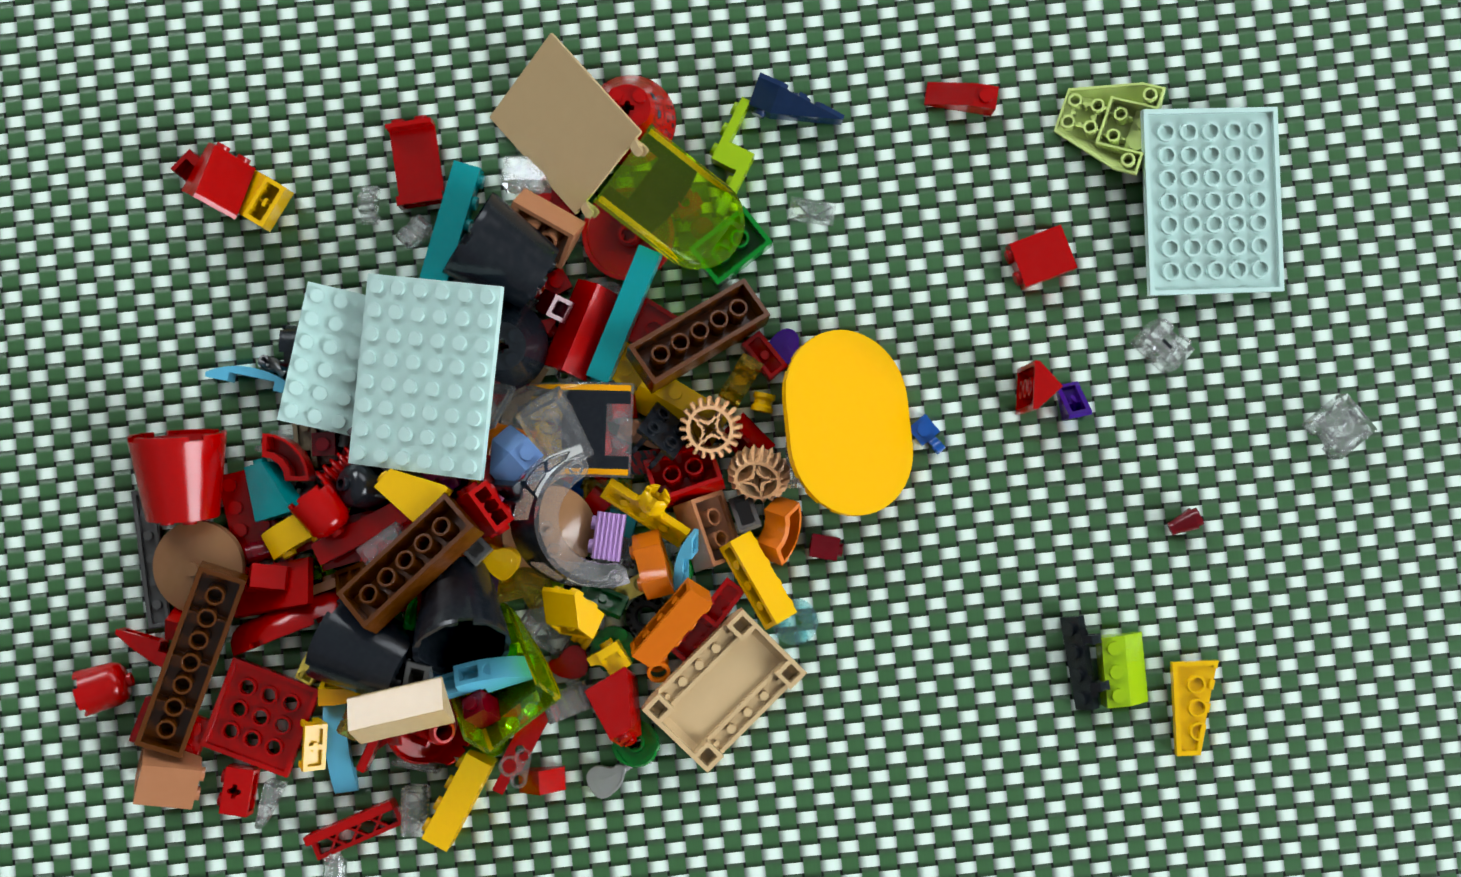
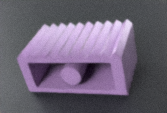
(608, 536)

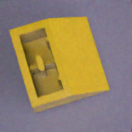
(264, 201)
(571, 612)

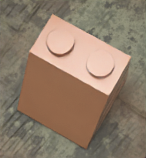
(167, 779)

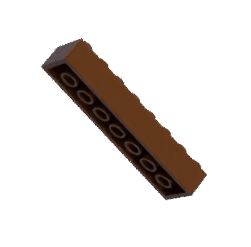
(191, 659)

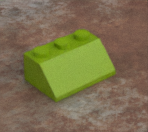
(1123, 664)

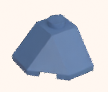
(512, 455)

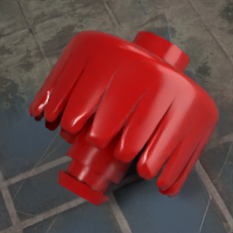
(430, 745)

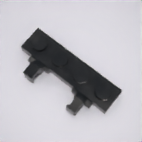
(1079, 661)

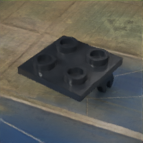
(663, 431)

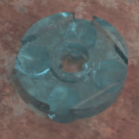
(800, 633)

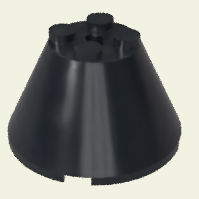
(526, 348)

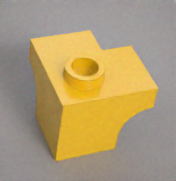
(610, 656)

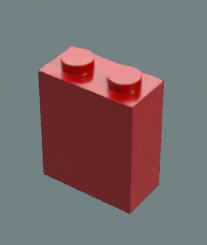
(1040, 257)

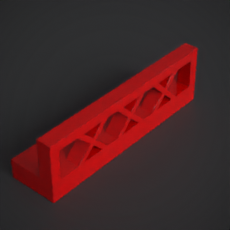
(348, 823)

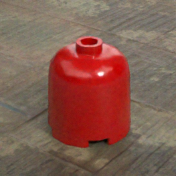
(321, 511)
(102, 687)

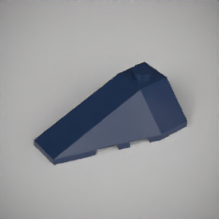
(775, 101)

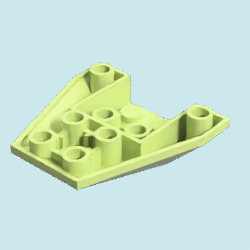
(1107, 121)

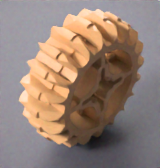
(702, 421)
(758, 473)

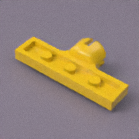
(647, 509)

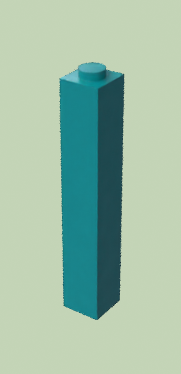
(624, 314)

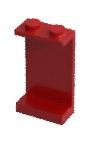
(416, 162)

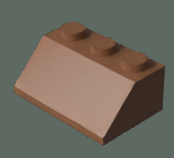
(551, 221)
(715, 527)

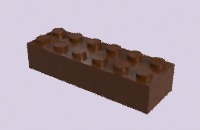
(697, 335)
(409, 563)

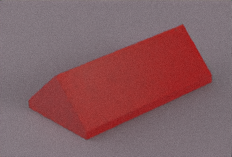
(580, 335)
(1034, 387)

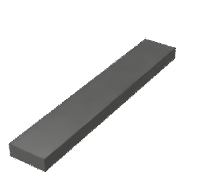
(148, 539)

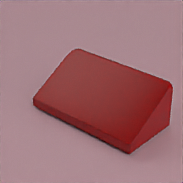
(760, 348)

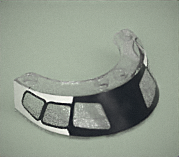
(537, 524)

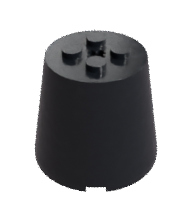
(503, 253)
(459, 619)
(357, 658)

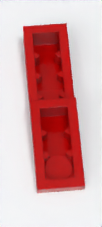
(722, 603)

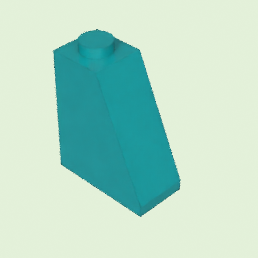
(269, 490)

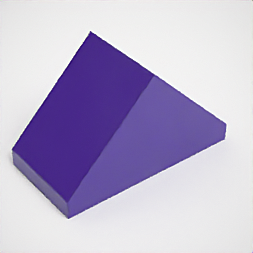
(1072, 401)

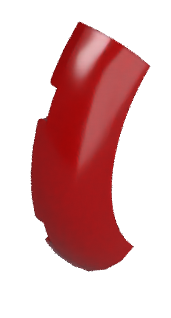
(282, 623)

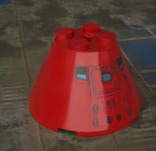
(644, 103)

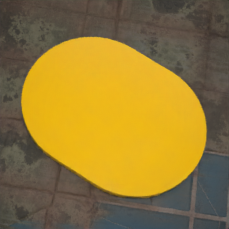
(847, 423)

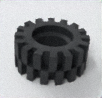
(633, 609)

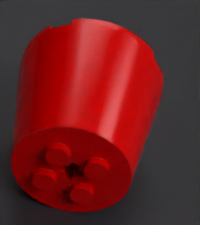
(179, 474)

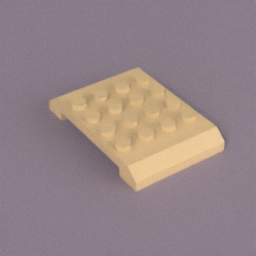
(722, 688)

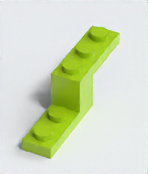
(729, 155)

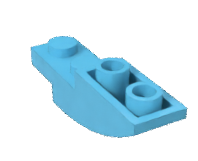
(486, 674)

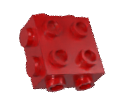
(485, 508)

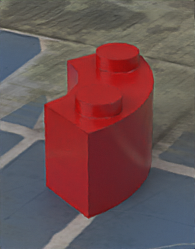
(290, 457)

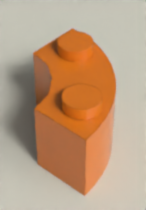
(780, 529)
(652, 564)

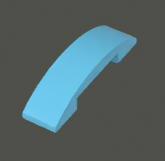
(229, 374)
(687, 551)
(339, 752)

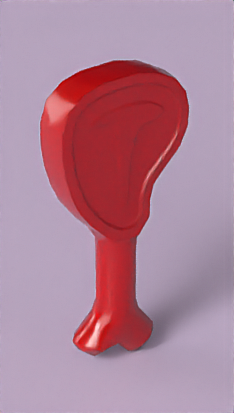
(570, 663)

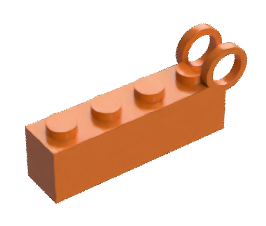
(669, 627)

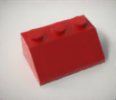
(686, 475)

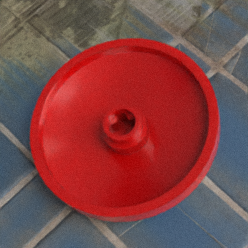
(611, 245)

